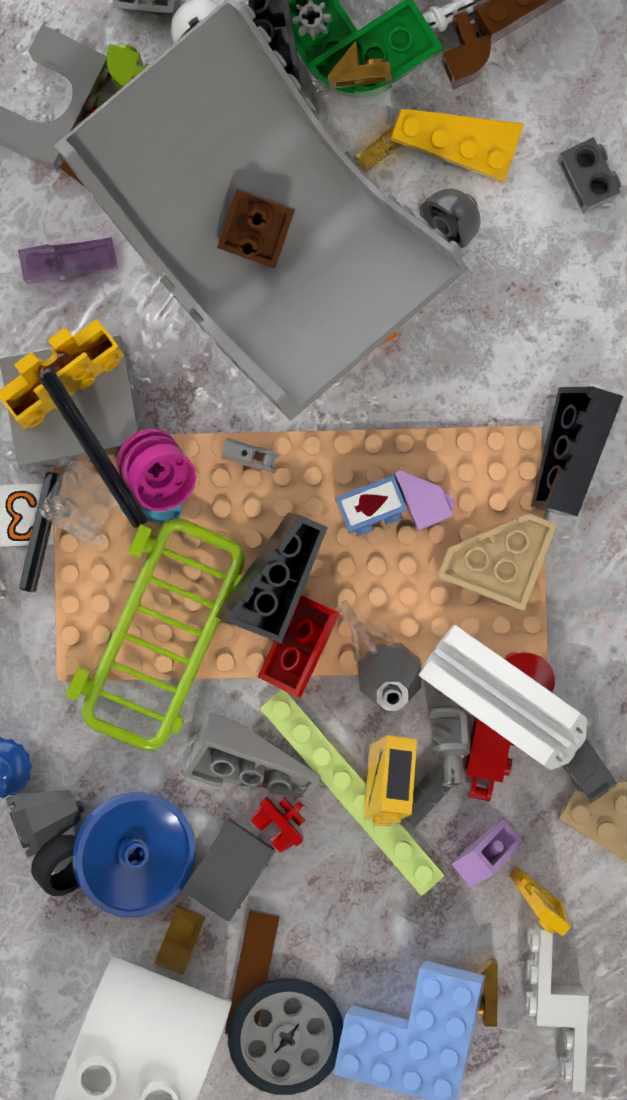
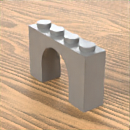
(85, 71)

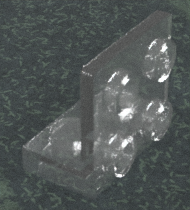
(79, 503)

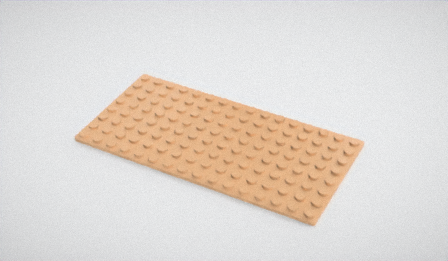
(381, 574)

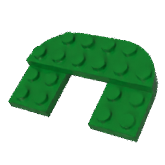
(396, 37)

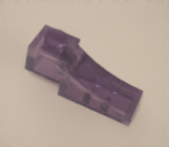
(67, 260)

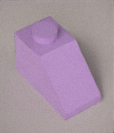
(424, 500)
(487, 853)

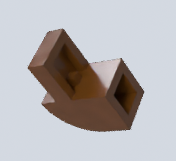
(470, 59)

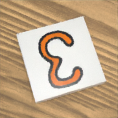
(18, 514)

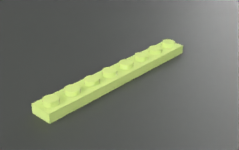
(349, 790)

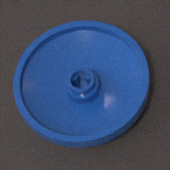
(133, 854)

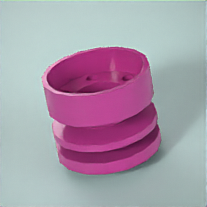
(156, 469)

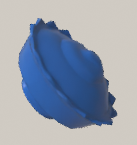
(13, 767)

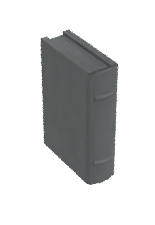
(229, 870)

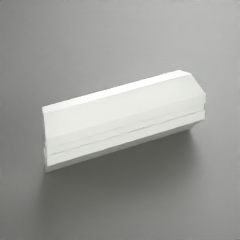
(505, 699)

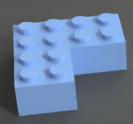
(421, 1053)

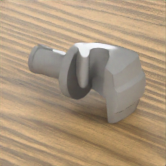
(457, 746)

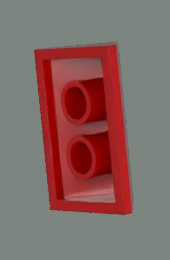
(294, 660)

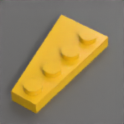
(465, 141)

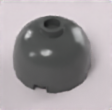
(453, 214)

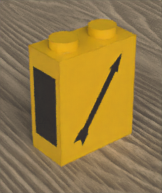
(390, 780)

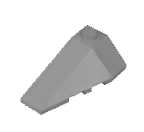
(237, 755)

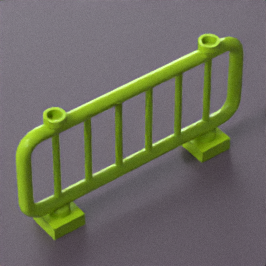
(93, 687)

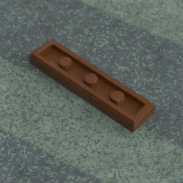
(254, 957)

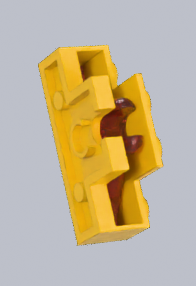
(75, 362)

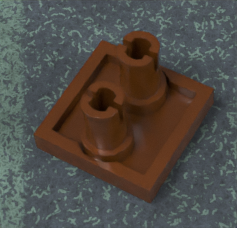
(256, 228)

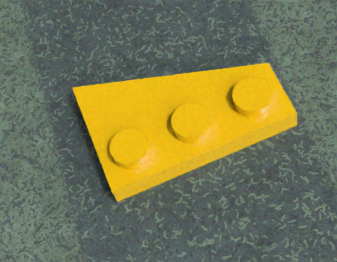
(545, 905)

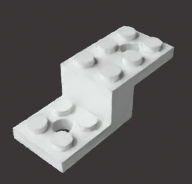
(558, 1007)

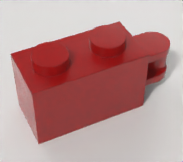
(486, 760)

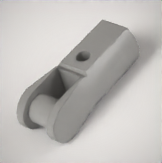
(244, 454)

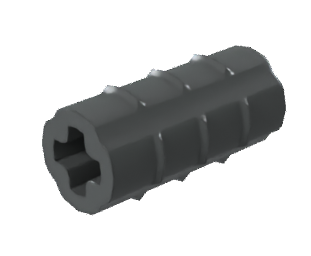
(428, 794)

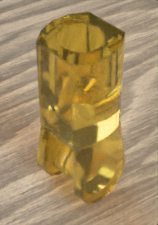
(376, 151)

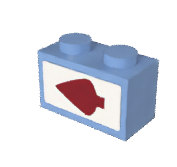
(371, 505)

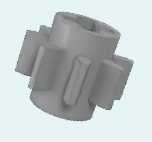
(319, 22)

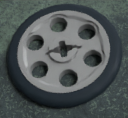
(272, 997)

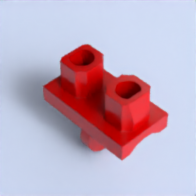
(288, 834)

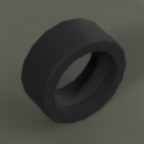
(47, 860)

